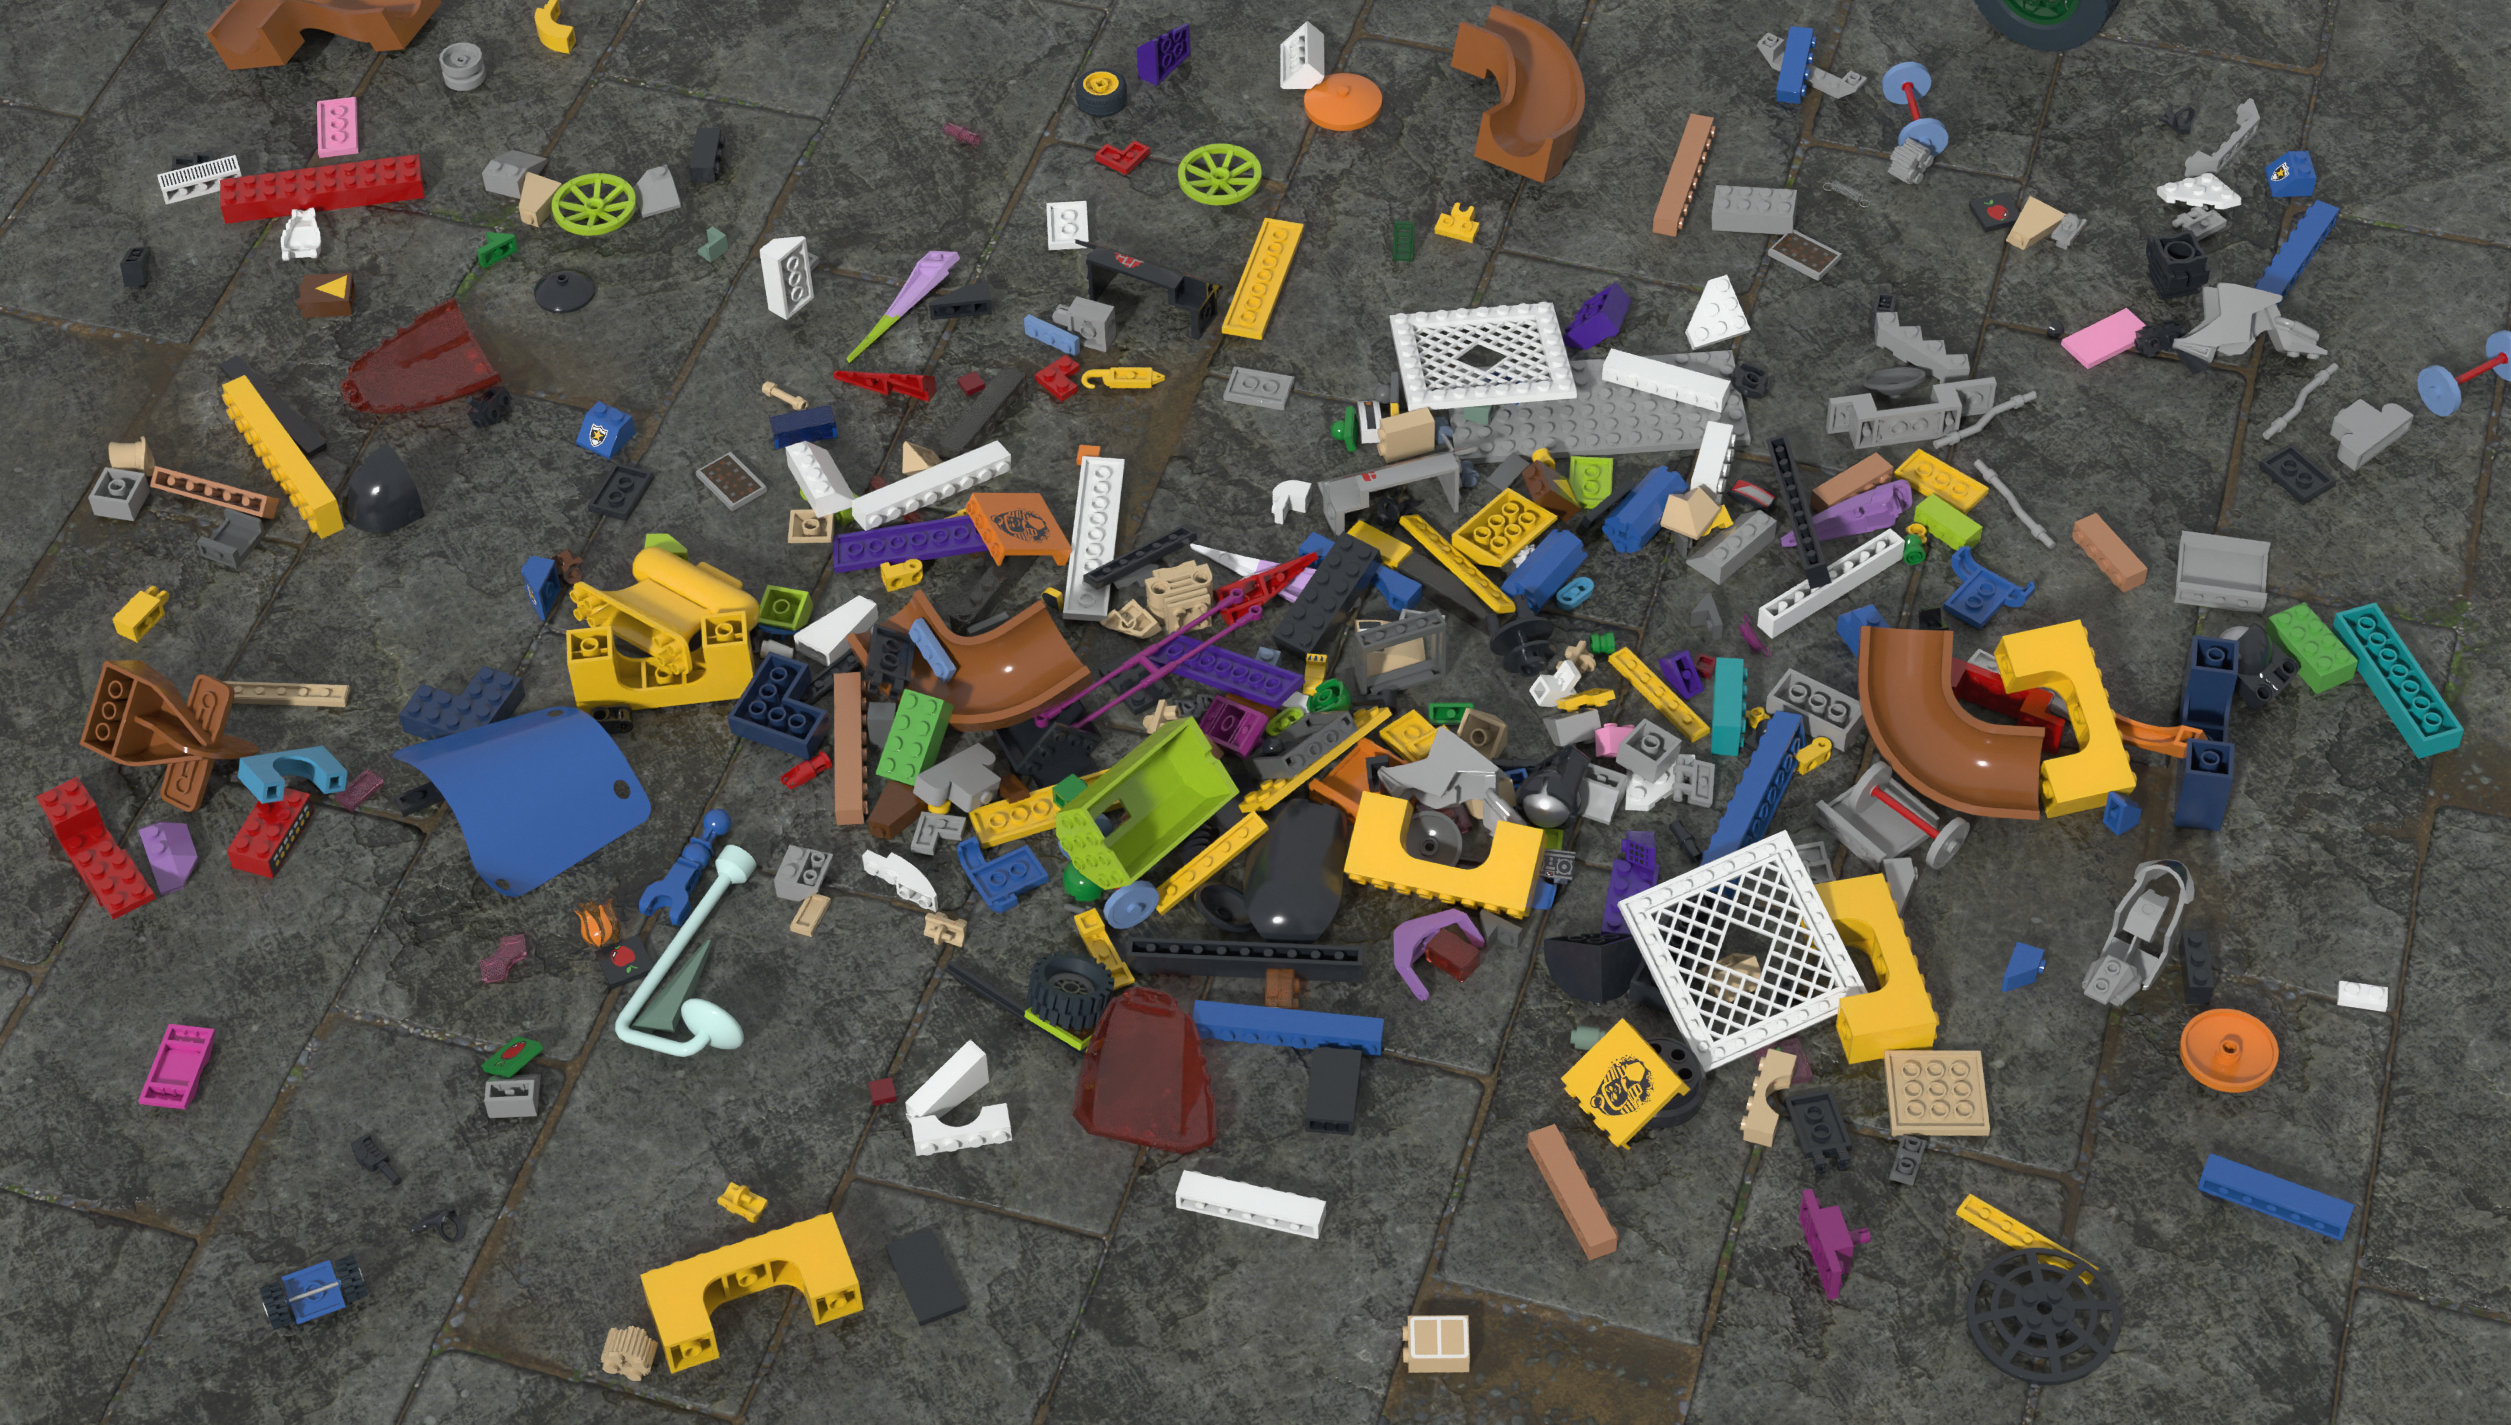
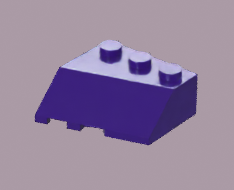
(1163, 54)
(1598, 318)

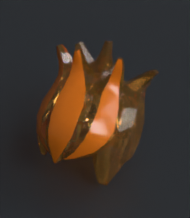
(599, 923)

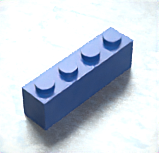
(1795, 65)

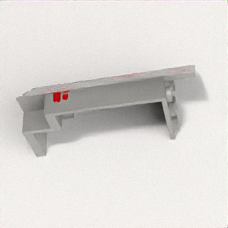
(1352, 490)

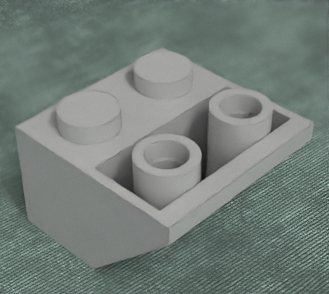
(1601, 793)
(801, 873)
(512, 1096)

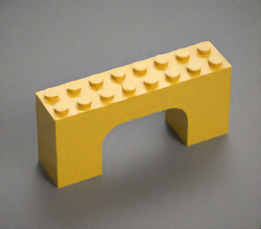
(2064, 662)
(608, 678)
(1499, 885)
(1900, 1012)
(800, 1255)

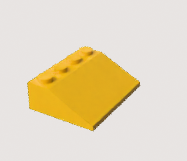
(1501, 529)

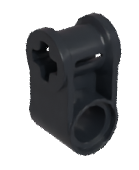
(611, 719)

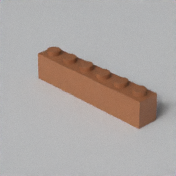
(214, 492)
(1573, 1192)

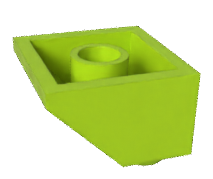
(785, 608)

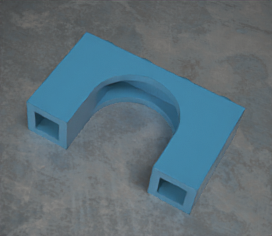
(264, 772)

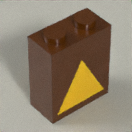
(326, 295)
(1551, 490)

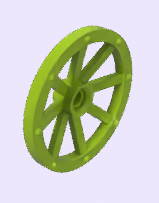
(1219, 177)
(594, 207)

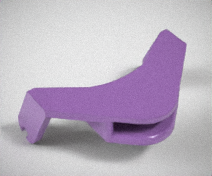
(1416, 933)

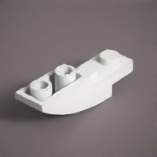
(908, 879)

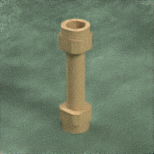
(771, 389)

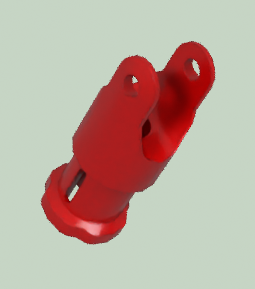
(806, 770)

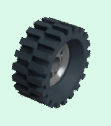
(1069, 990)

